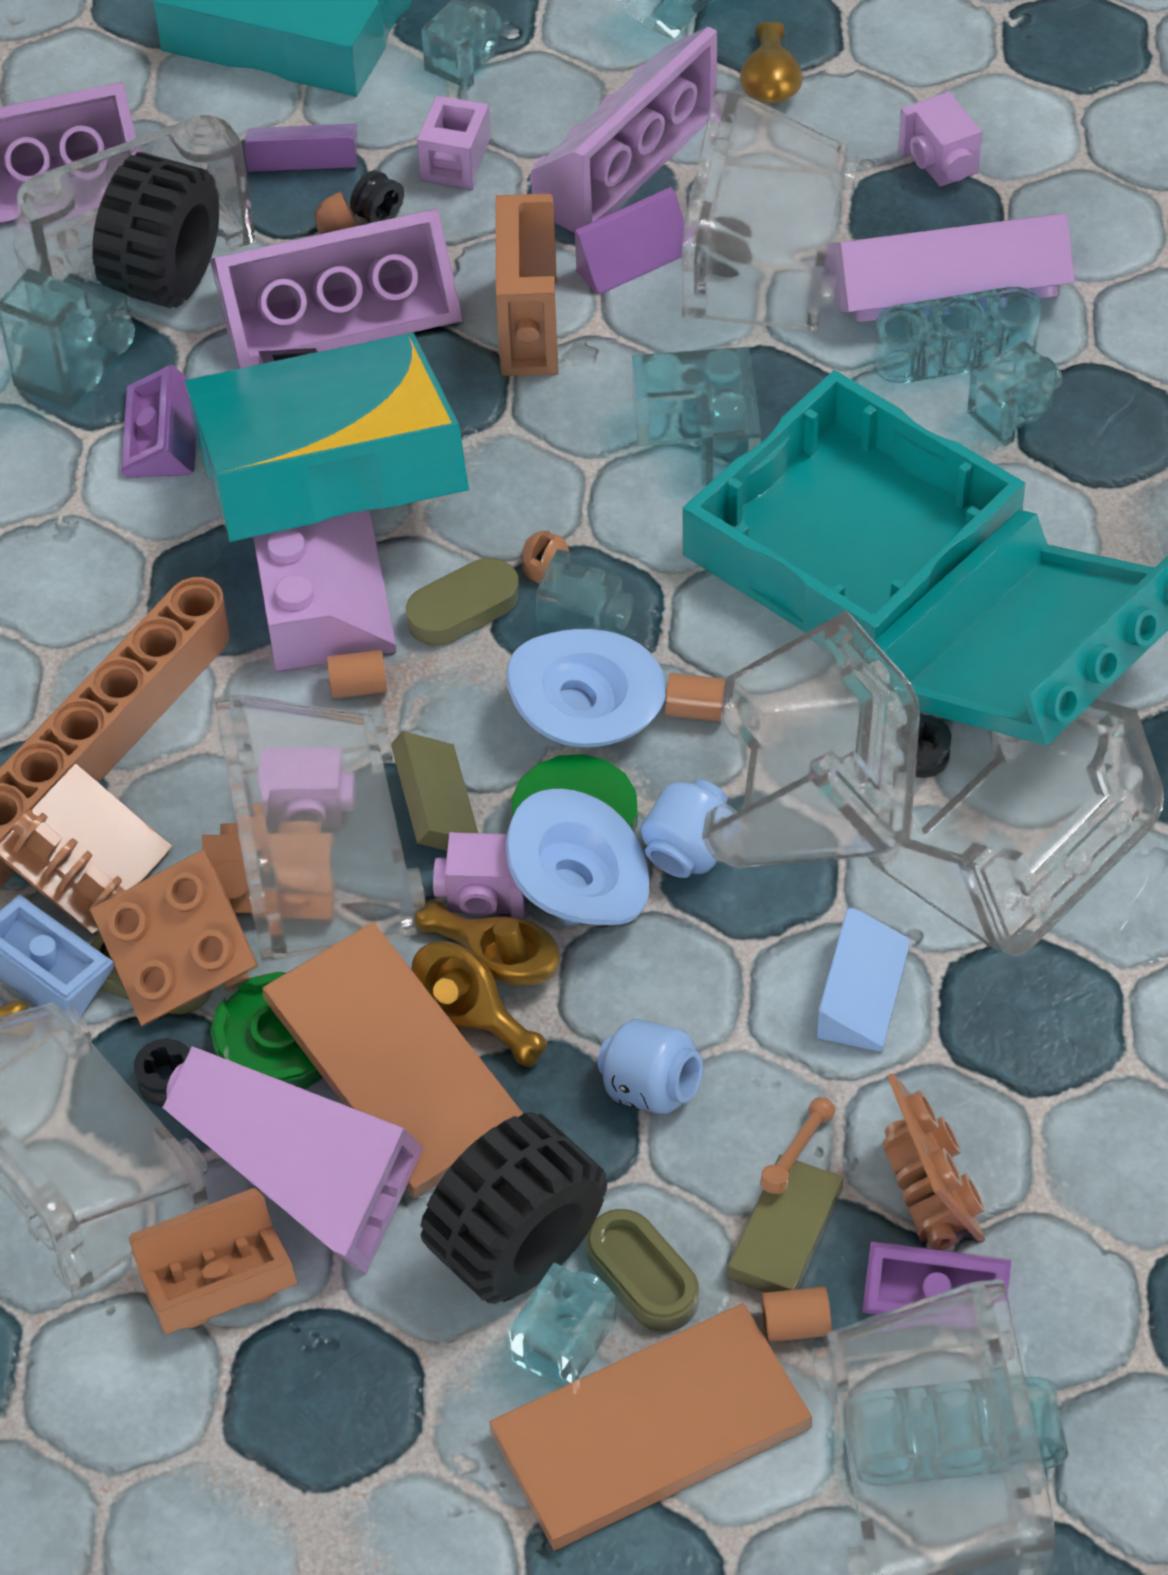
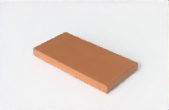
(390, 1049)
(649, 1425)

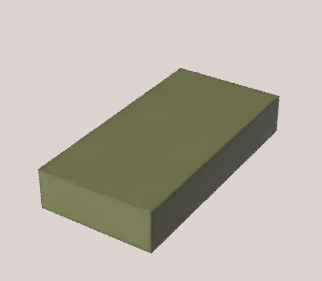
(433, 789)
(786, 1230)

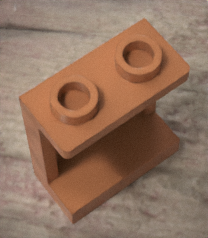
(526, 284)

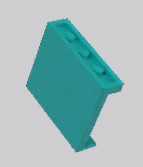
(1027, 632)

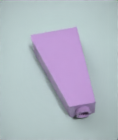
(307, 1153)

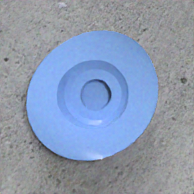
(585, 686)
(577, 859)

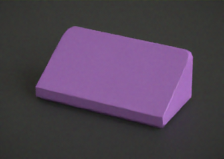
(301, 147)
(630, 241)
(158, 427)
(910, 1273)

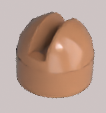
(334, 214)
(537, 543)

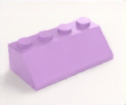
(57, 132)
(631, 133)
(951, 262)
(338, 287)
(324, 591)

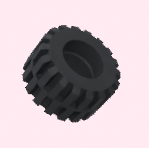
(156, 229)
(513, 1207)

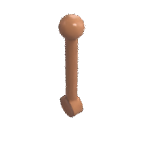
(776, 1177)

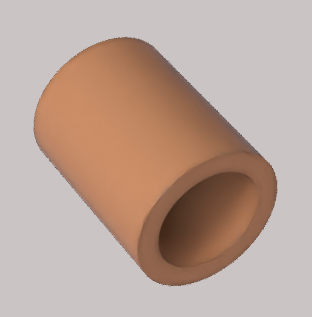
(356, 674)
(694, 697)
(795, 1314)

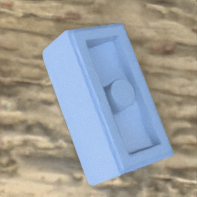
(47, 959)
(862, 982)

